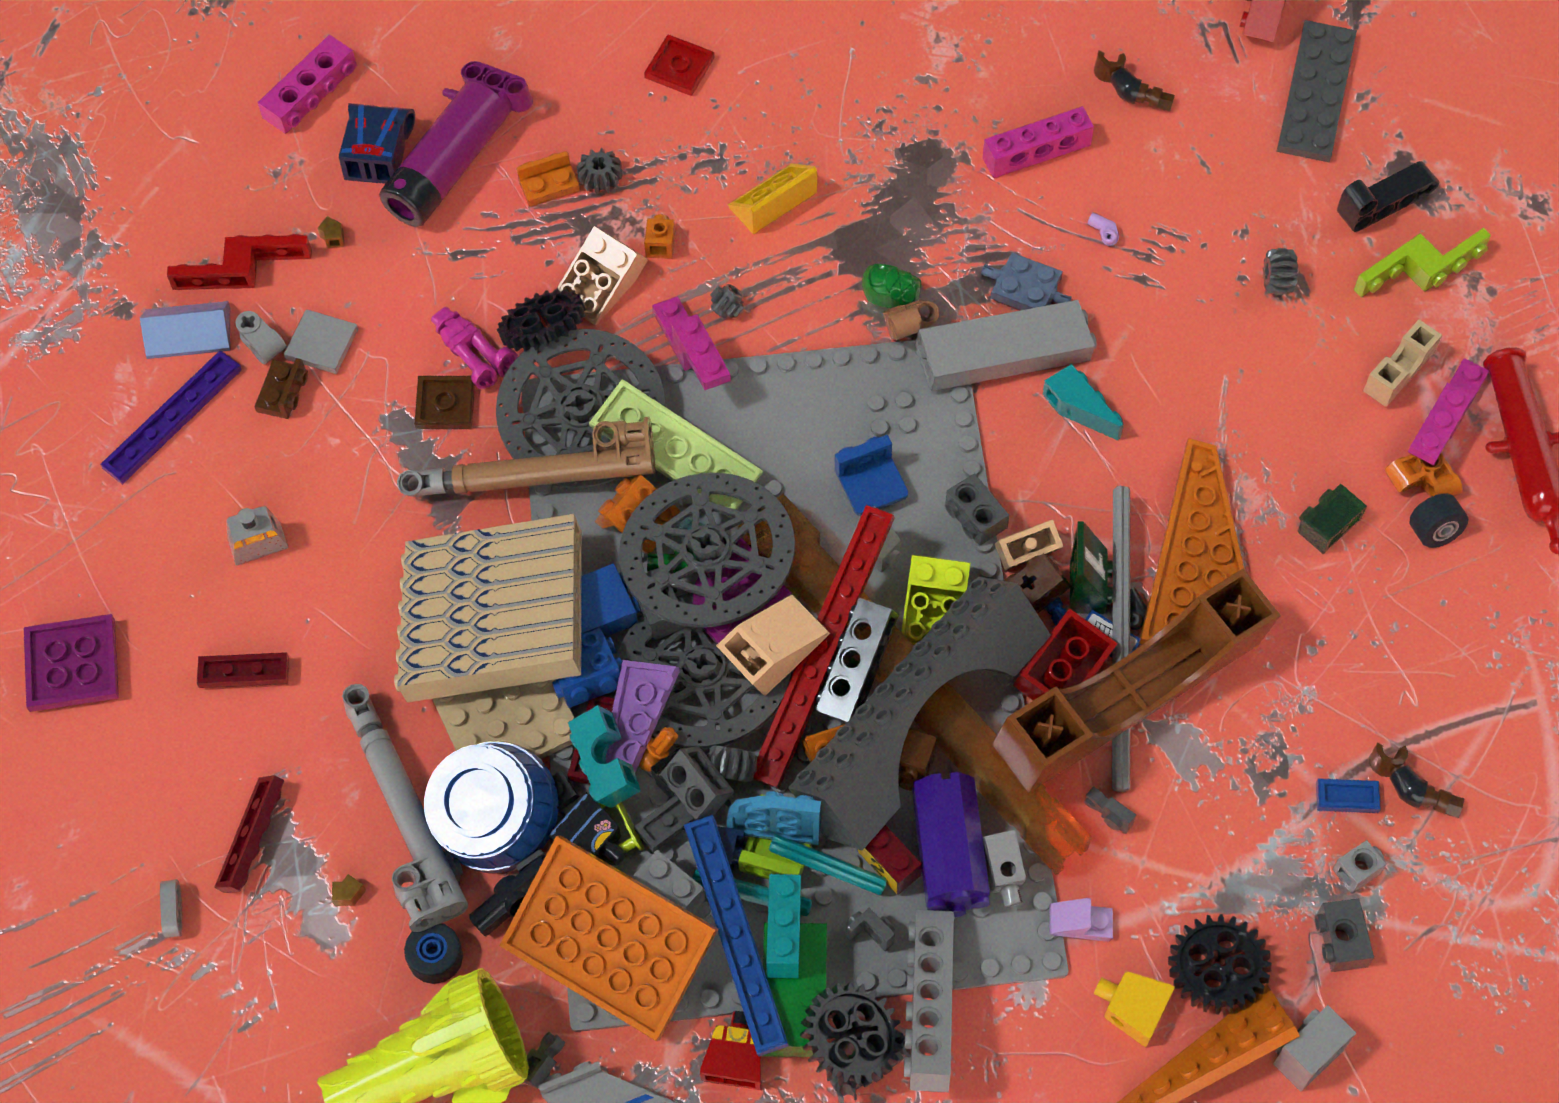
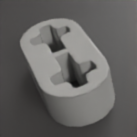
(171, 908)

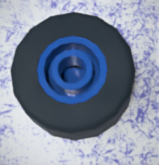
(438, 963)

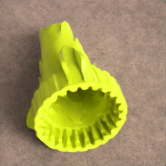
(457, 1045)

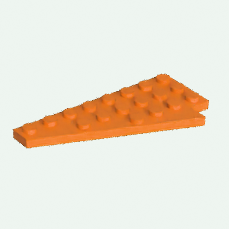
(1198, 541)

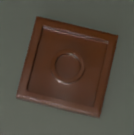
(444, 402)

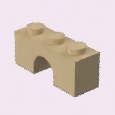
(1395, 372)

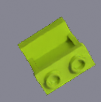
(759, 861)

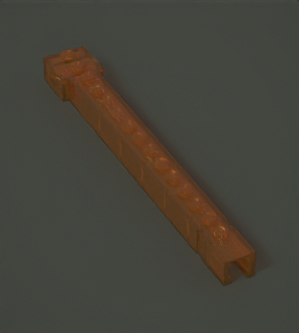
(946, 715)

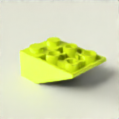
(930, 592)

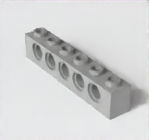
(933, 1071)

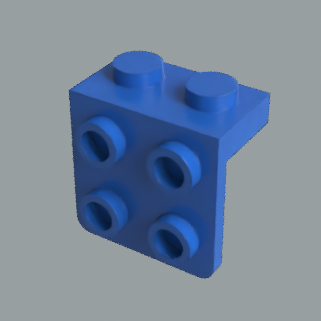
(870, 474)

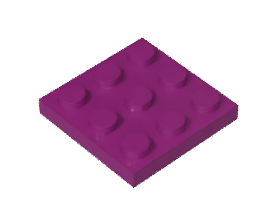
(70, 662)

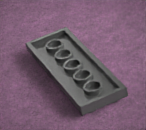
(1316, 91)

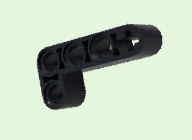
(1366, 205)

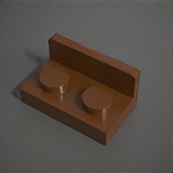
(281, 388)

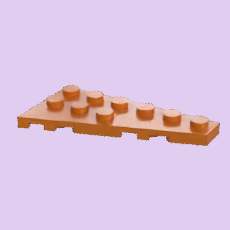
(1219, 1051)

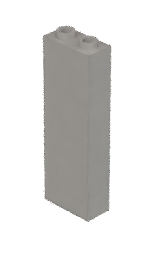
(1005, 345)

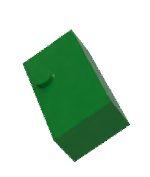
(796, 994)

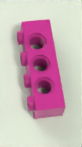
(307, 84)
(1037, 142)

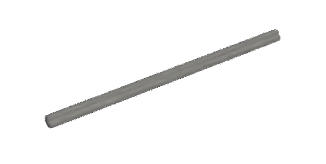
(1121, 622)

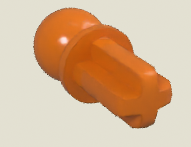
(658, 748)

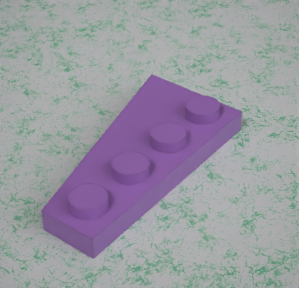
(638, 706)

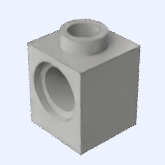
(1354, 877)

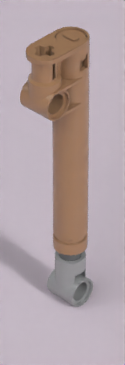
(621, 457)

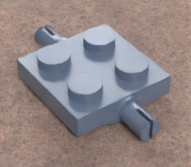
(1025, 283)

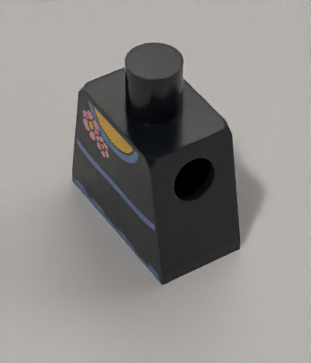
(592, 830)

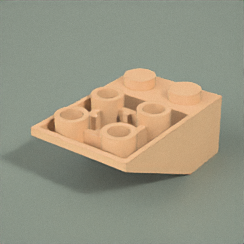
(602, 273)
(773, 642)

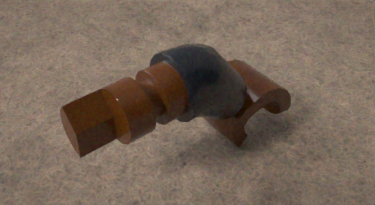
(1128, 86)
(1410, 786)

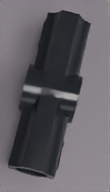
(506, 899)

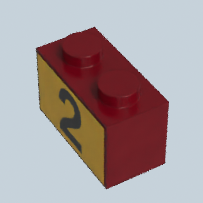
(892, 860)

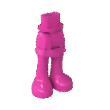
(461, 336)

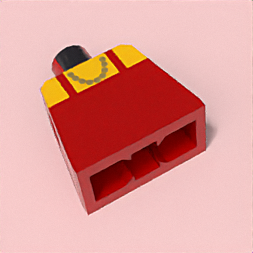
(732, 1056)

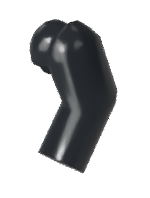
(1137, 610)

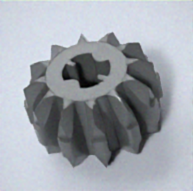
(599, 171)
(1280, 271)
(733, 763)

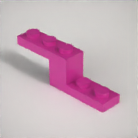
(691, 343)
(1448, 411)

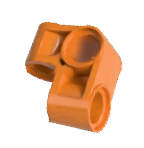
(1412, 472)

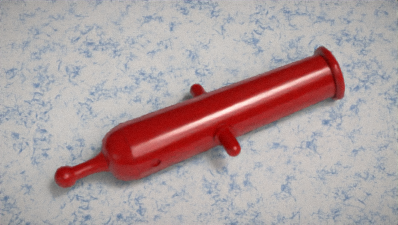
(1526, 439)

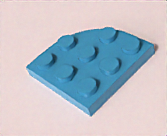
(777, 815)

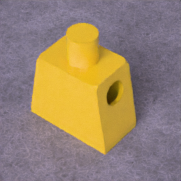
(1135, 1004)

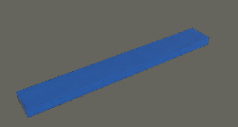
(736, 936)

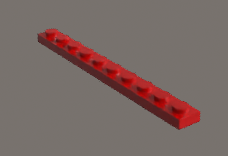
(812, 670)

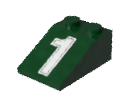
(1089, 573)

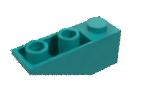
(1078, 401)

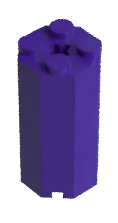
(950, 843)

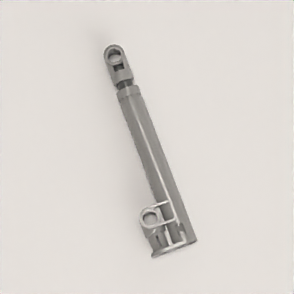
(435, 885)

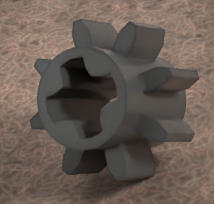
(727, 301)

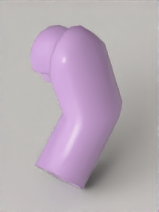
(1107, 228)

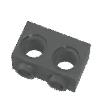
(983, 506)
(696, 782)

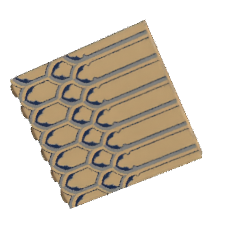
(490, 609)

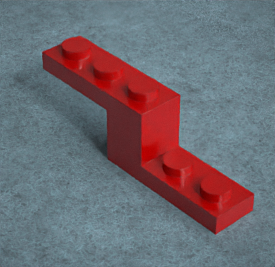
(239, 262)

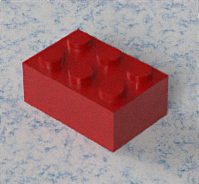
(1067, 657)

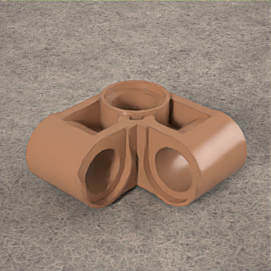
(906, 320)

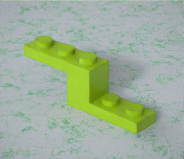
(1422, 263)

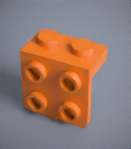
(628, 497)

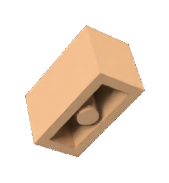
(1028, 543)

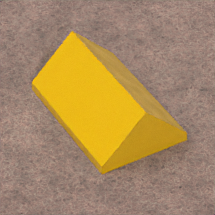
(775, 196)

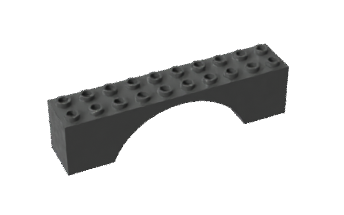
(859, 768)

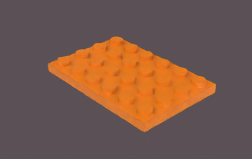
(608, 937)

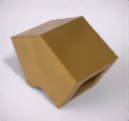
(331, 232)
(347, 892)

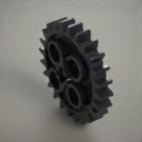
(524, 327)
(1233, 986)
(861, 1062)

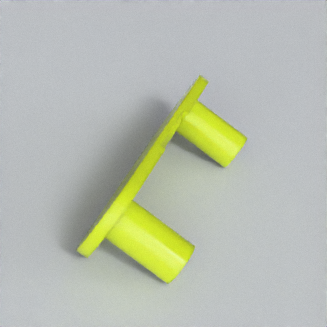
(635, 840)

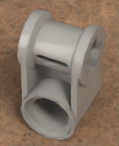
(259, 337)

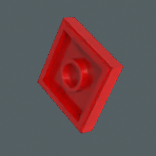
(679, 65)

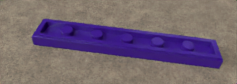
(170, 417)

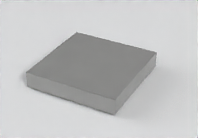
(321, 341)

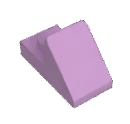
(1080, 920)

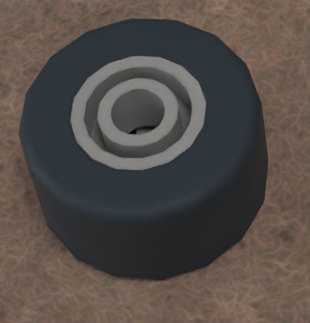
(1438, 520)

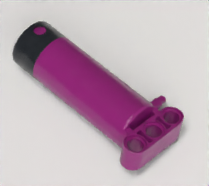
(453, 141)

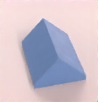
(186, 329)

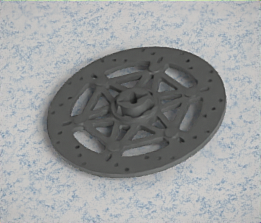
(571, 398)
(707, 549)
(703, 675)

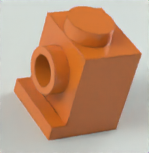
(659, 237)

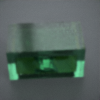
(1331, 518)

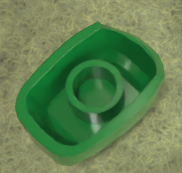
(890, 286)

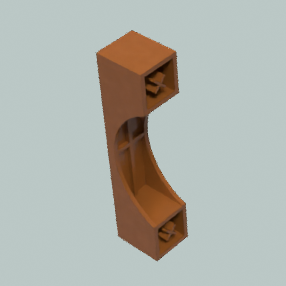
(1081, 718)

